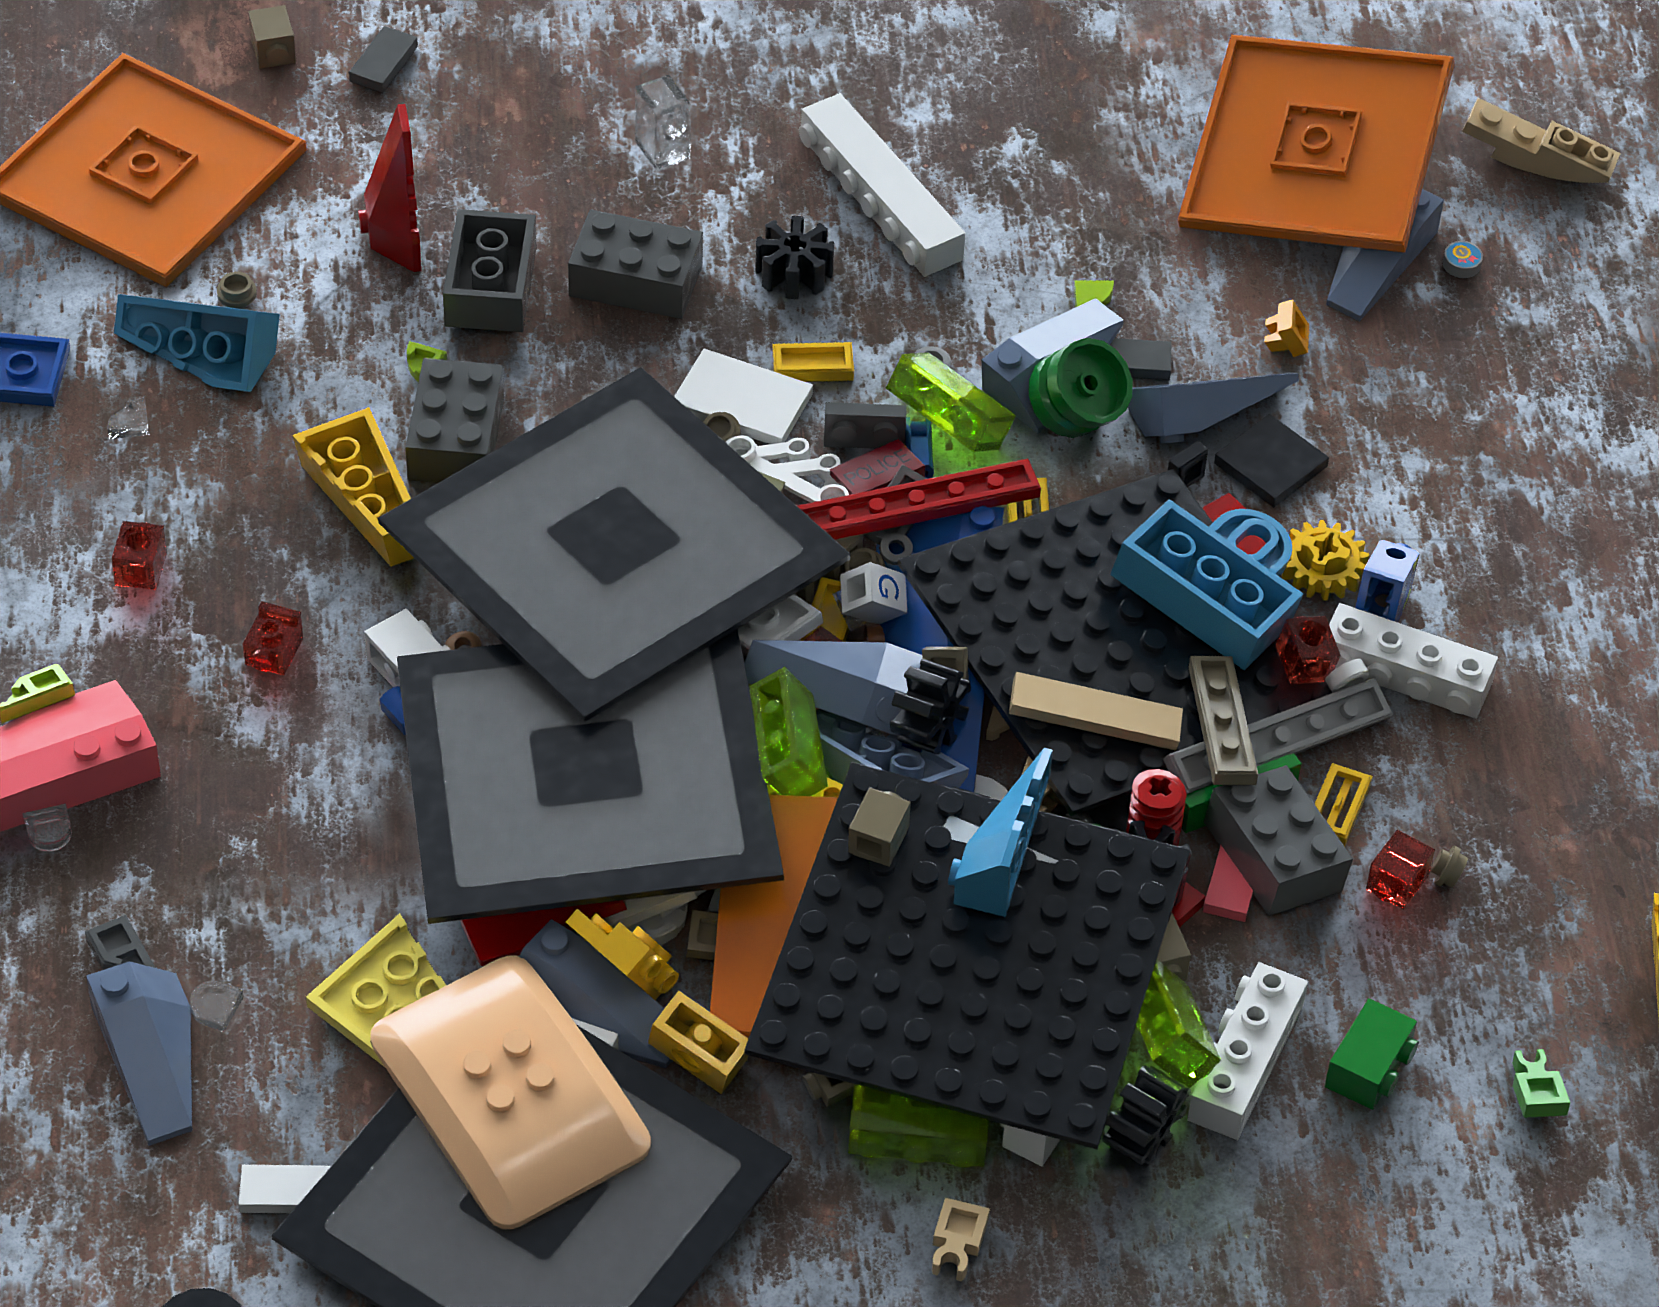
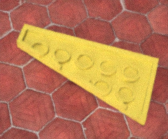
(375, 983)

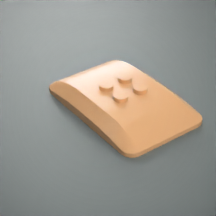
(511, 1091)

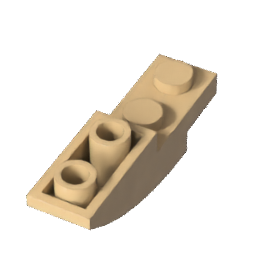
(1549, 152)

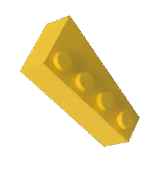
(357, 475)

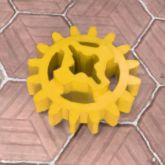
(1325, 560)

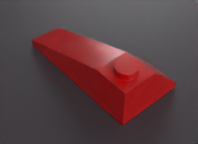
(391, 198)

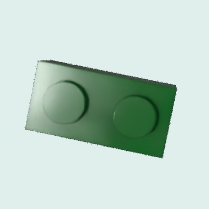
(1371, 1054)

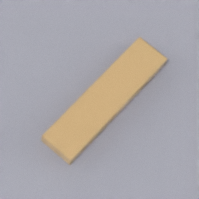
(1096, 711)

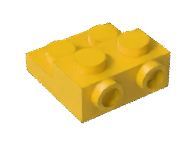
(629, 951)

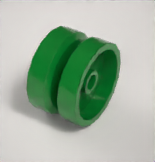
(1080, 388)

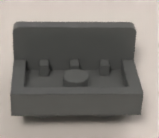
(863, 424)

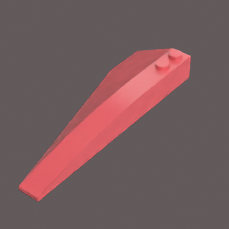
(74, 753)

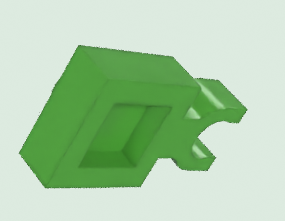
(1537, 1090)

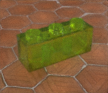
(950, 402)
(788, 735)
(1176, 1029)
(914, 1130)

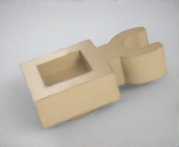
(958, 1234)

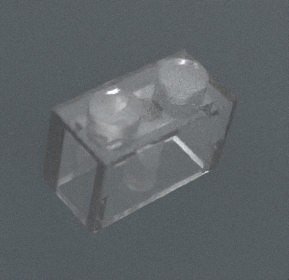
(662, 122)

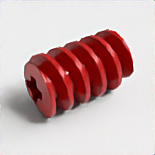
(1158, 800)

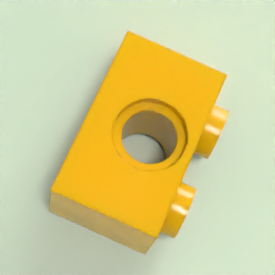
(699, 1042)

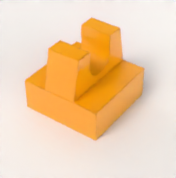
(1288, 330)

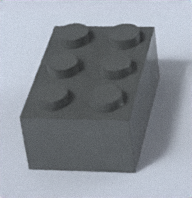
(635, 264)
(490, 270)
(453, 417)
(1278, 841)

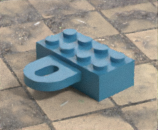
(1209, 582)

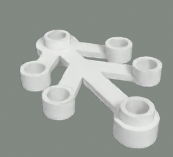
(789, 472)

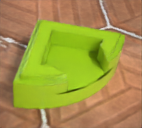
(1089, 290)
(415, 356)

